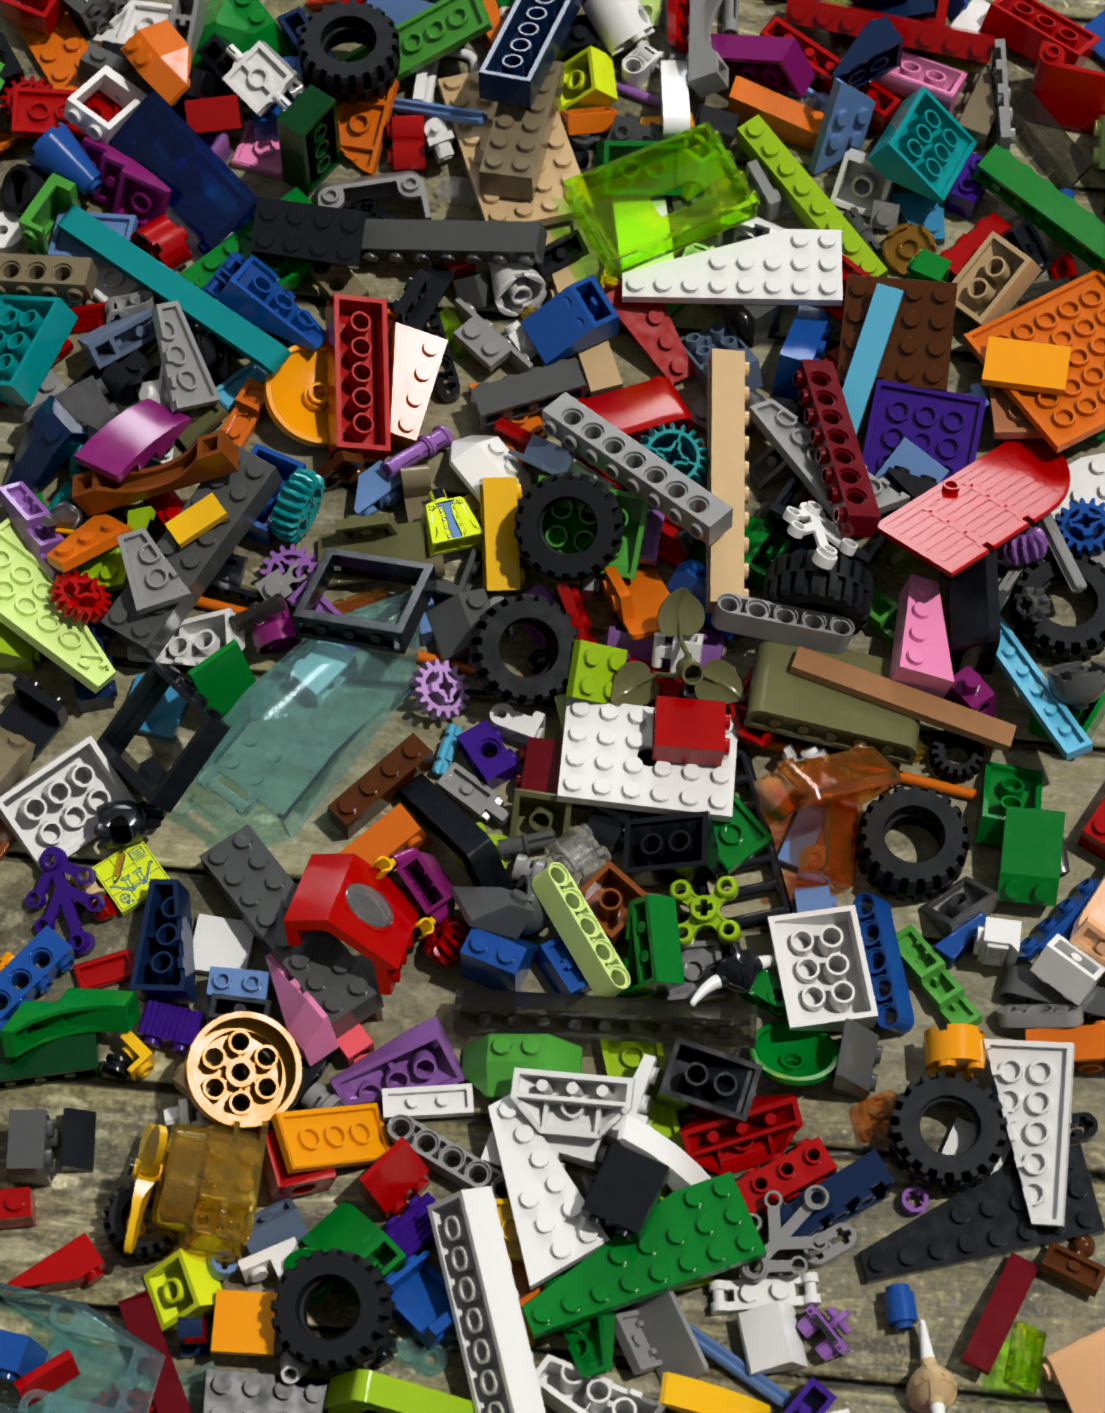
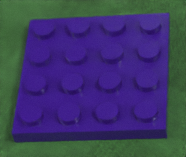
(934, 420)

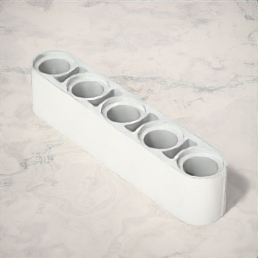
(674, 97)

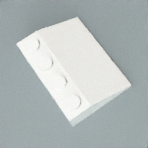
(60, 800)
(823, 969)

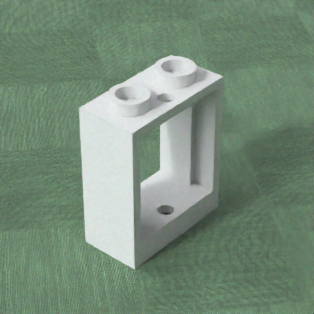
(115, 88)

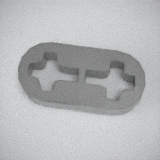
(833, 1251)

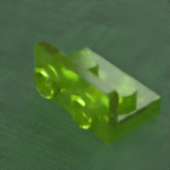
(1024, 1359)

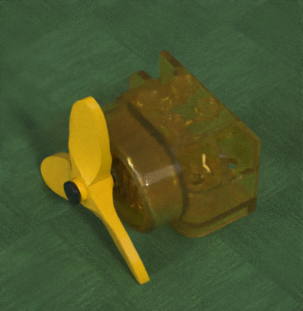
(203, 1186)

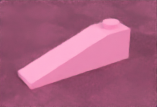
(302, 1015)

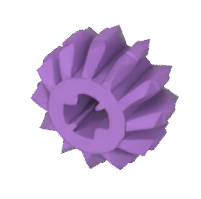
(1025, 547)

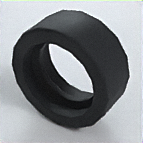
(13, 185)

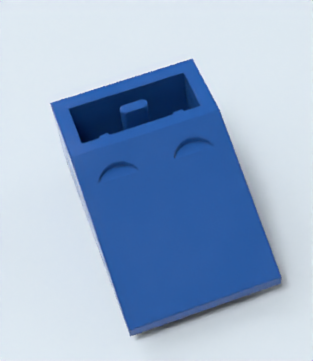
(571, 321)

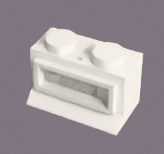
(997, 942)

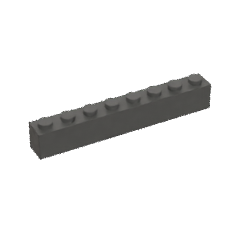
(454, 241)

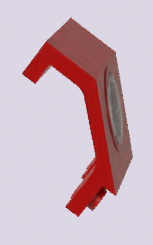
(364, 912)

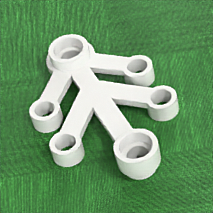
(815, 522)

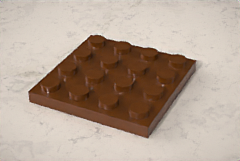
(920, 335)

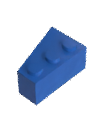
(803, 341)

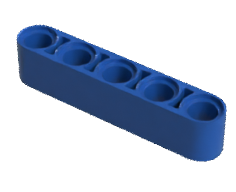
(892, 971)

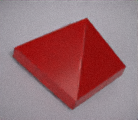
(1063, 267)

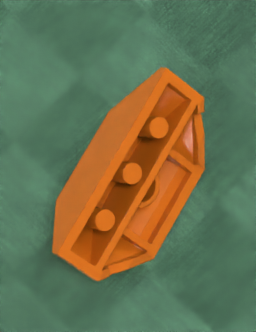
(161, 59)

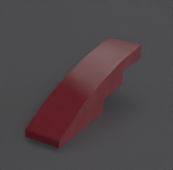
(999, 1314)

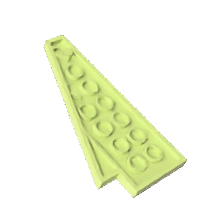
(32, 616)

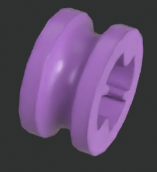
(919, 1193)

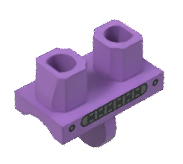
(833, 1344)

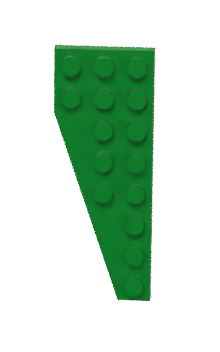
(685, 1241)

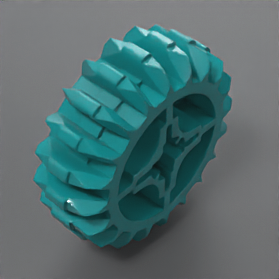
(679, 438)
(297, 505)

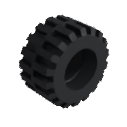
(147, 1245)

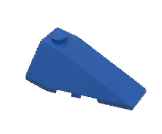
(264, 303)

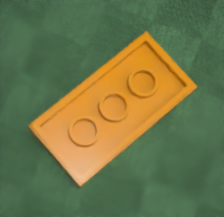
(331, 1137)

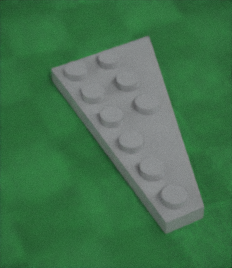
(794, 446)

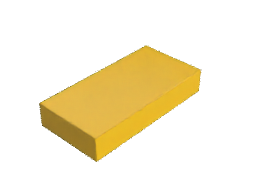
(196, 520)

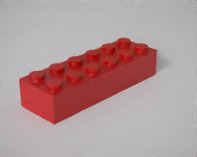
(358, 377)

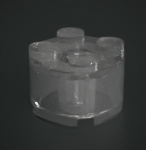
(578, 853)

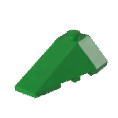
(590, 1341)

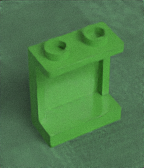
(42, 212)

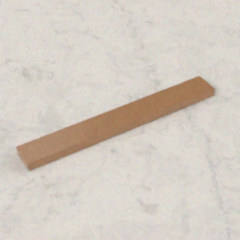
(903, 699)

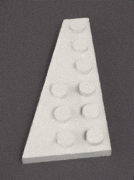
(1036, 1099)
(541, 1198)

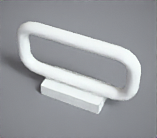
(426, 77)

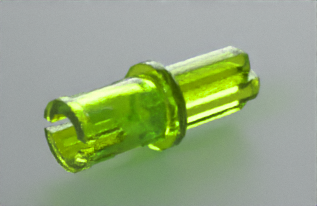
(451, 323)

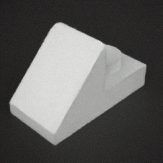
(270, 1260)

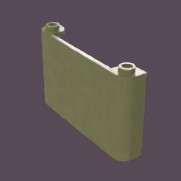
(821, 714)

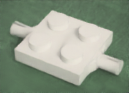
(259, 77)

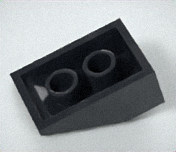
(707, 1082)

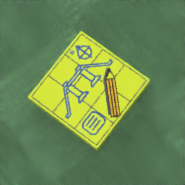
(128, 875)

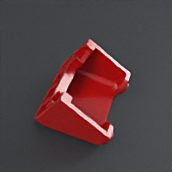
(1067, 91)
(642, 407)

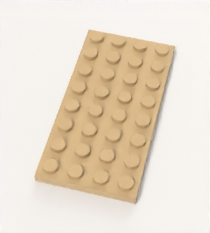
(558, 165)

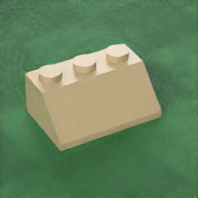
(993, 280)

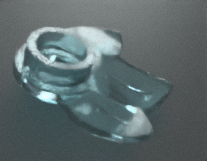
(415, 1352)

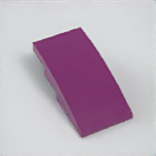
(126, 183)
(132, 439)

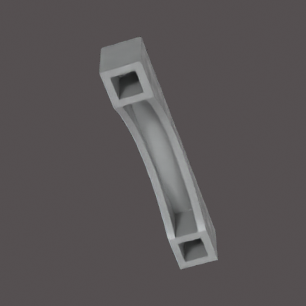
(705, 67)

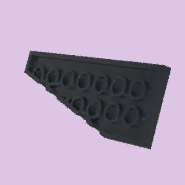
(983, 1225)

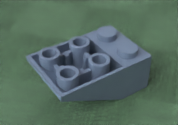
(719, 336)

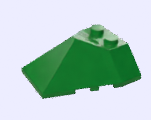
(243, 25)

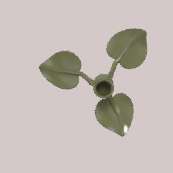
(717, 681)

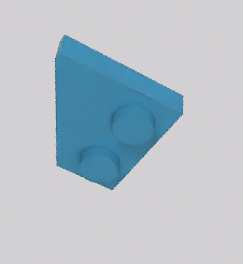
(922, 211)

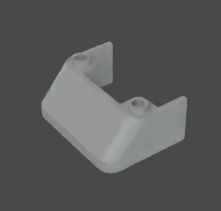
(379, 188)

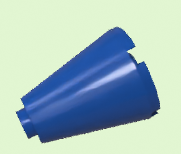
(62, 154)

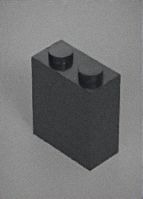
(625, 1192)

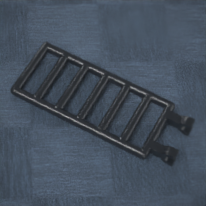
(769, 857)

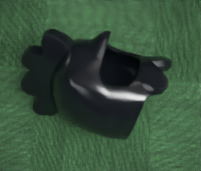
(125, 823)

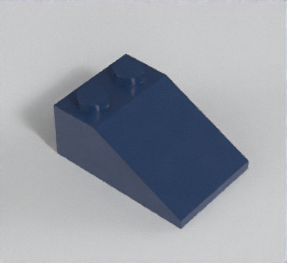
(871, 54)

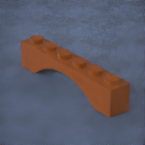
(205, 460)

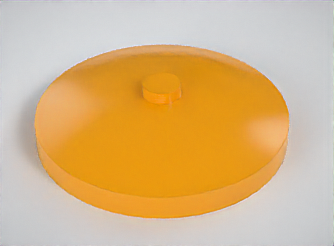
(299, 396)

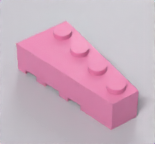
(920, 639)

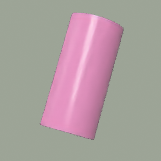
(916, 71)

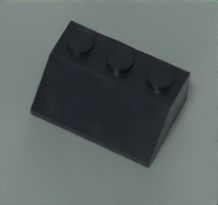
(670, 849)

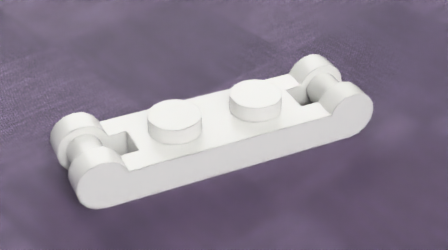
(752, 1295)

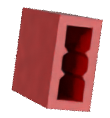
(690, 731)

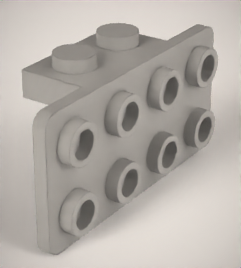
(659, 1338)

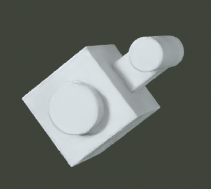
(674, 651)

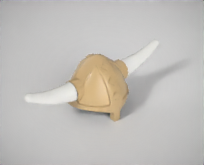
(931, 1385)

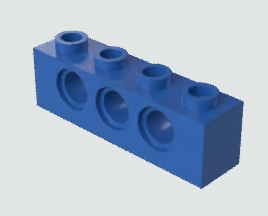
(44, 946)

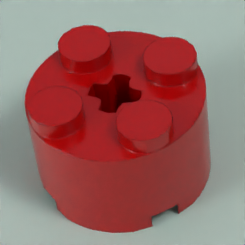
(163, 241)

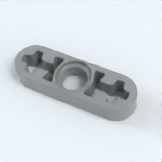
(1040, 1015)

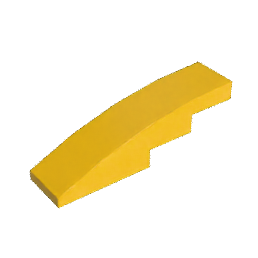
(696, 1396)

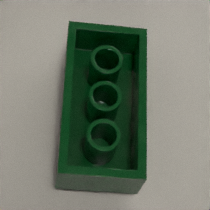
(309, 139)

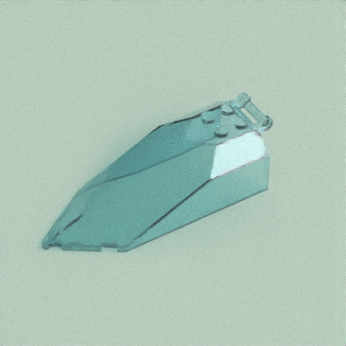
(310, 721)

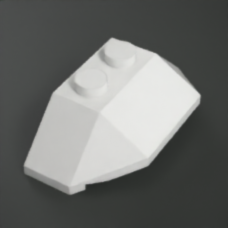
(485, 457)
(571, 1102)

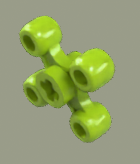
(713, 918)

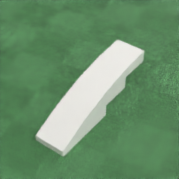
(652, 1144)

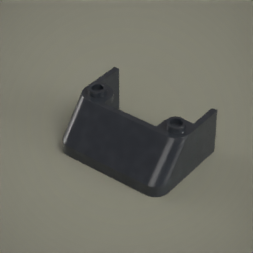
(974, 615)

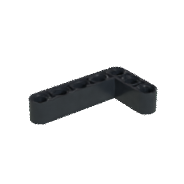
(202, 81)
(456, 831)

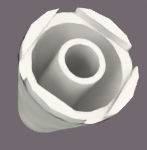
(516, 287)

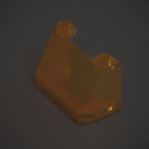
(835, 859)

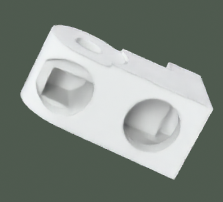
(515, 724)

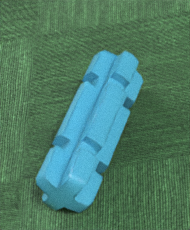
(446, 750)

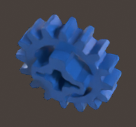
(1073, 528)

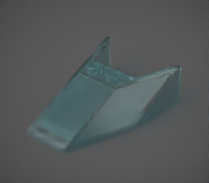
(113, 1364)

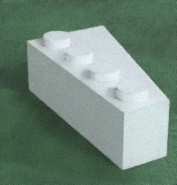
(569, 1393)

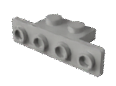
(484, 342)

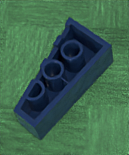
(165, 949)
(850, 1193)

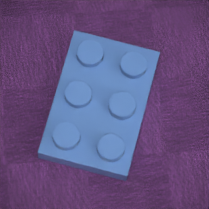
(64, 246)

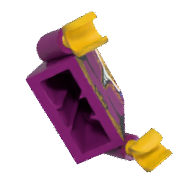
(426, 882)

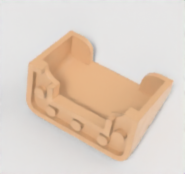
(1080, 1372)

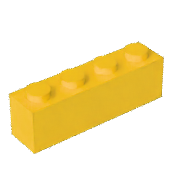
(498, 544)

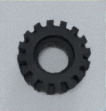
(949, 769)

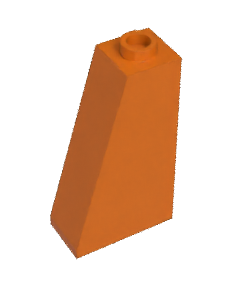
(786, 117)

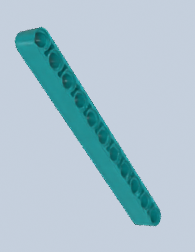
(170, 287)

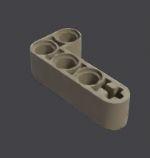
(415, 491)

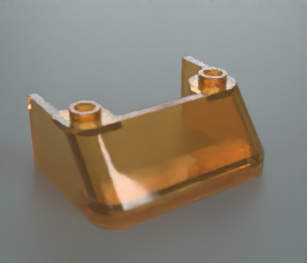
(824, 780)

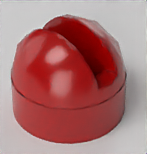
(108, 911)

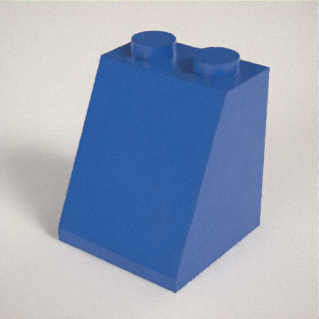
(496, 960)

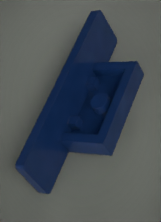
(903, 8)

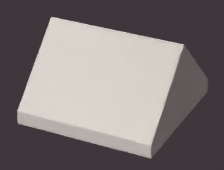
(771, 1339)

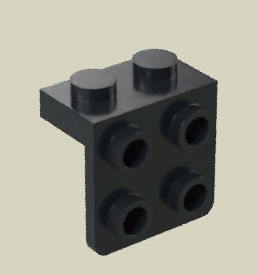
(34, 714)

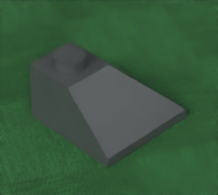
(494, 909)

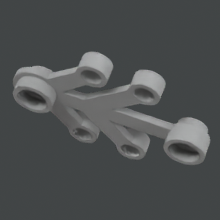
(781, 1238)

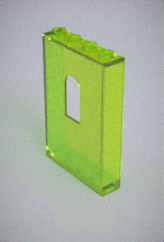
(622, 221)

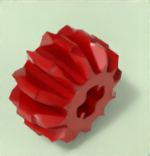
(446, 941)

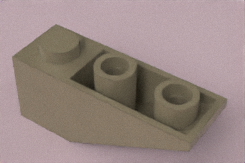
(979, 109)

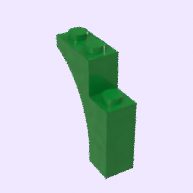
(75, 1013)

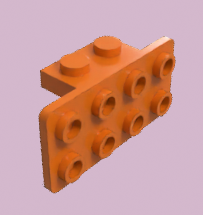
(636, 600)

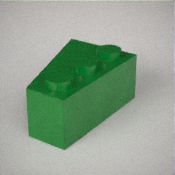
(654, 946)

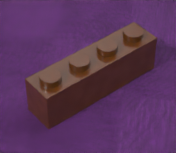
(380, 785)

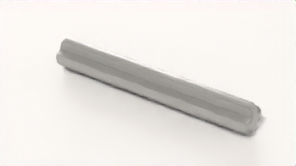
(1062, 554)

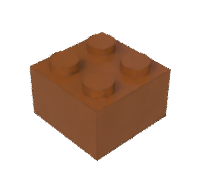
(608, 897)

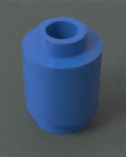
(900, 1307)

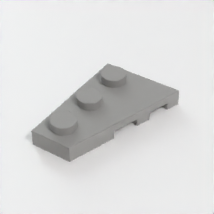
(149, 573)

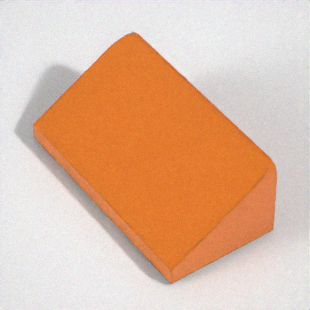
(588, 120)

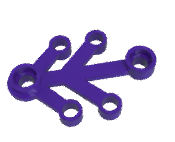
(64, 896)

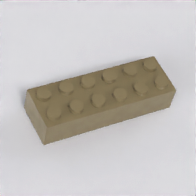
(520, 141)

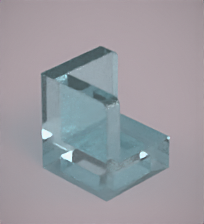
(193, 1384)

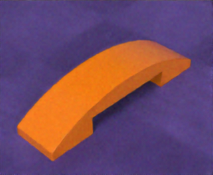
(246, 413)

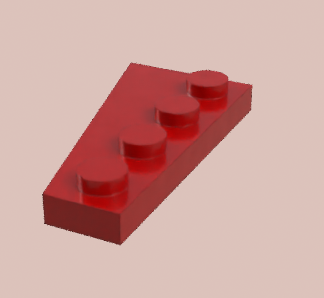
(655, 334)

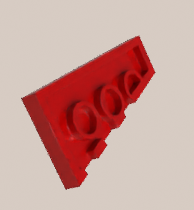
(573, 605)

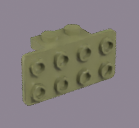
(374, 535)

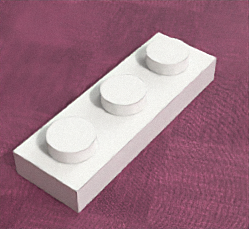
(428, 1101)

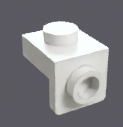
(519, 339)

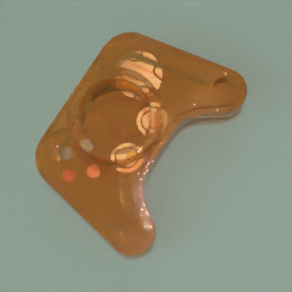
(874, 1113)

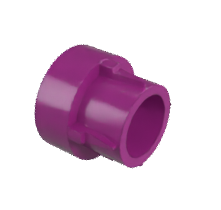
(275, 634)

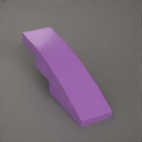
(27, 514)

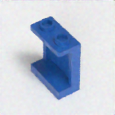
(422, 1300)

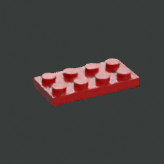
(41, 108)

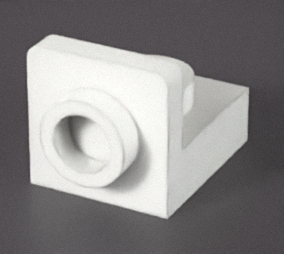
(810, 752)

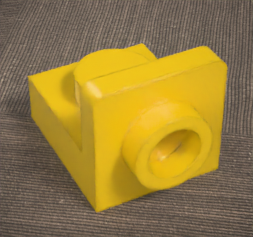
(136, 1049)

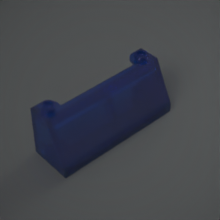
(203, 188)

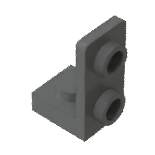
(446, 588)

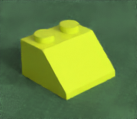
(588, 80)
(181, 1289)

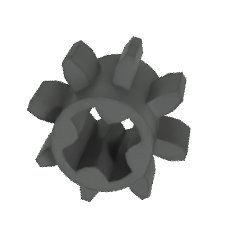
(1033, 604)

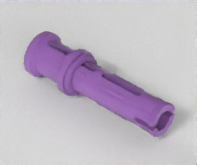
(424, 447)

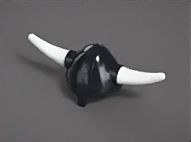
(734, 972)

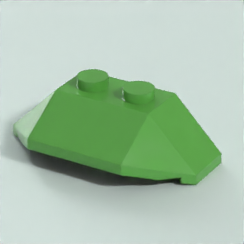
(492, 1059)

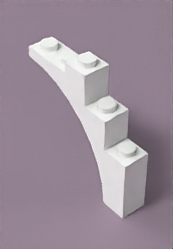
(589, 1151)

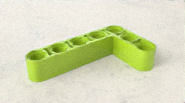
(374, 1391)

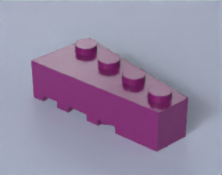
(766, 61)

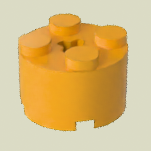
(954, 1050)

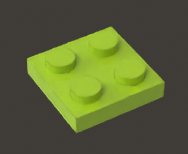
(593, 671)

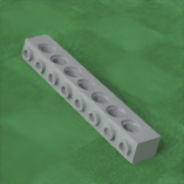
(637, 468)

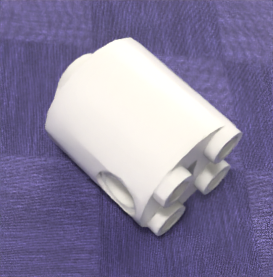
(618, 23)

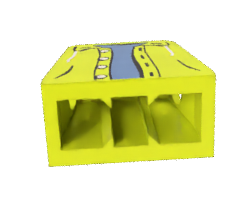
(449, 524)

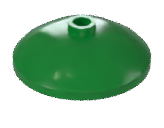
(794, 1055)

